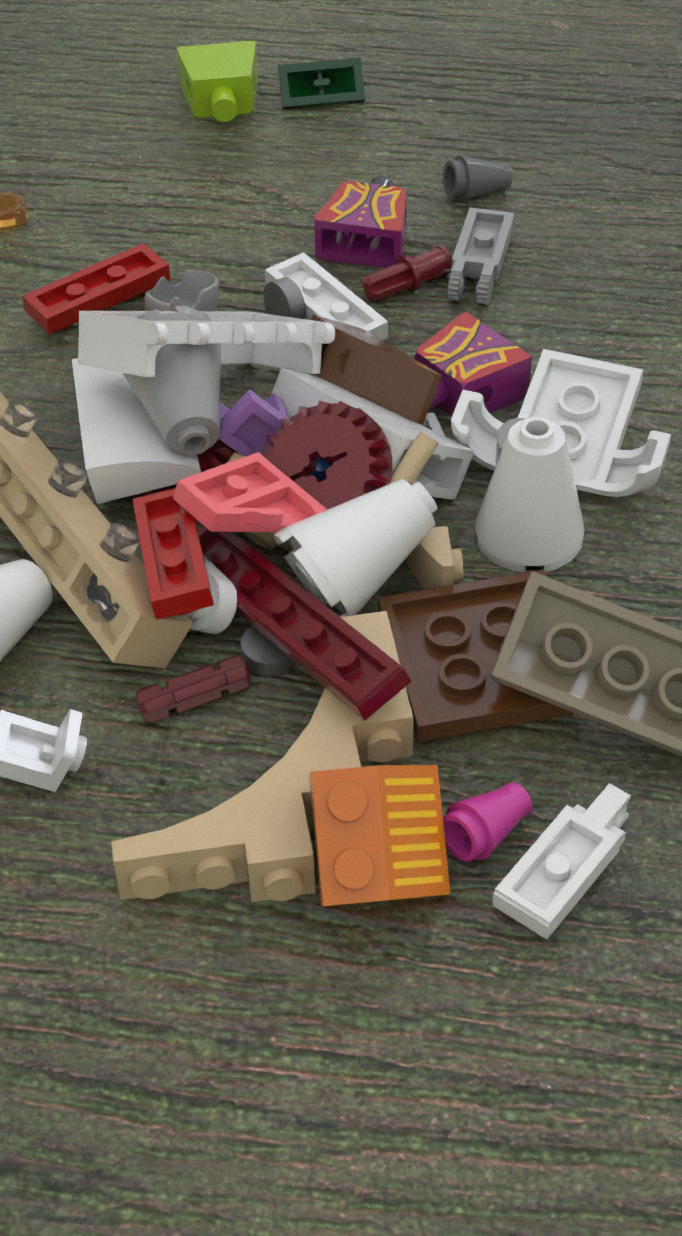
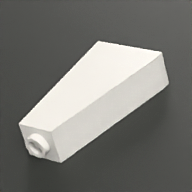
(444, 468)

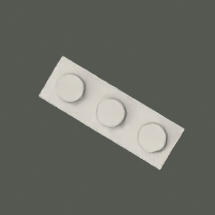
(328, 296)

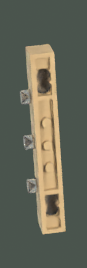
(78, 547)

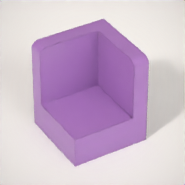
(249, 422)

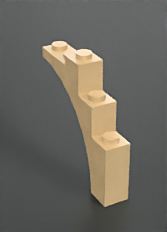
(267, 826)

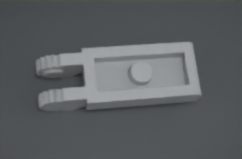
(480, 252)

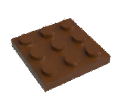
(449, 650)

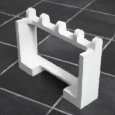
(131, 344)

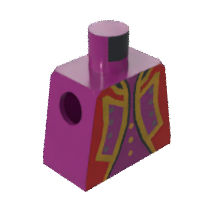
(363, 224)
(478, 361)

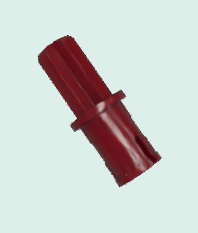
(408, 273)

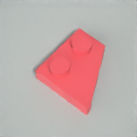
(245, 497)

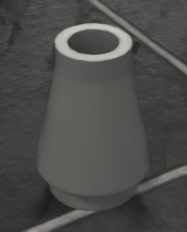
(474, 177)

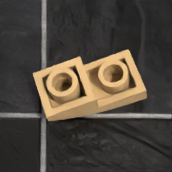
(434, 560)

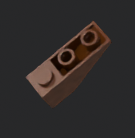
(377, 371)

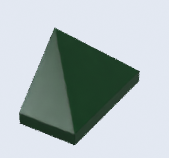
(321, 83)

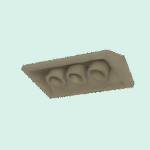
(595, 661)

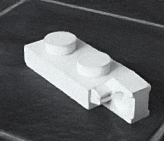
(564, 862)

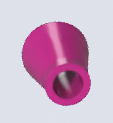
(482, 822)

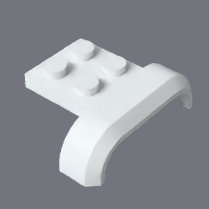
(592, 407)

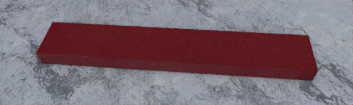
(305, 627)

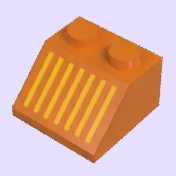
(378, 833)

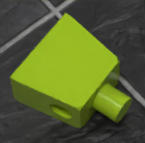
(219, 78)

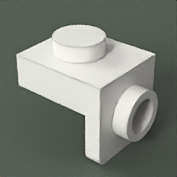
(38, 751)

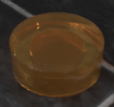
(12, 211)

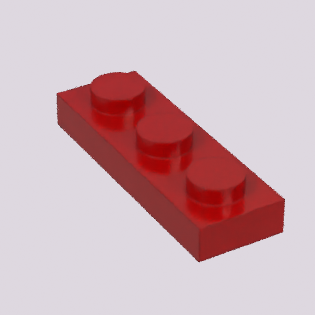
(95, 288)
(171, 556)

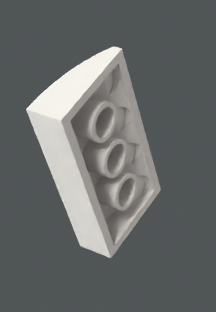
(120, 440)

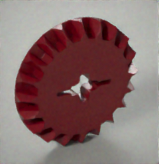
(340, 437)

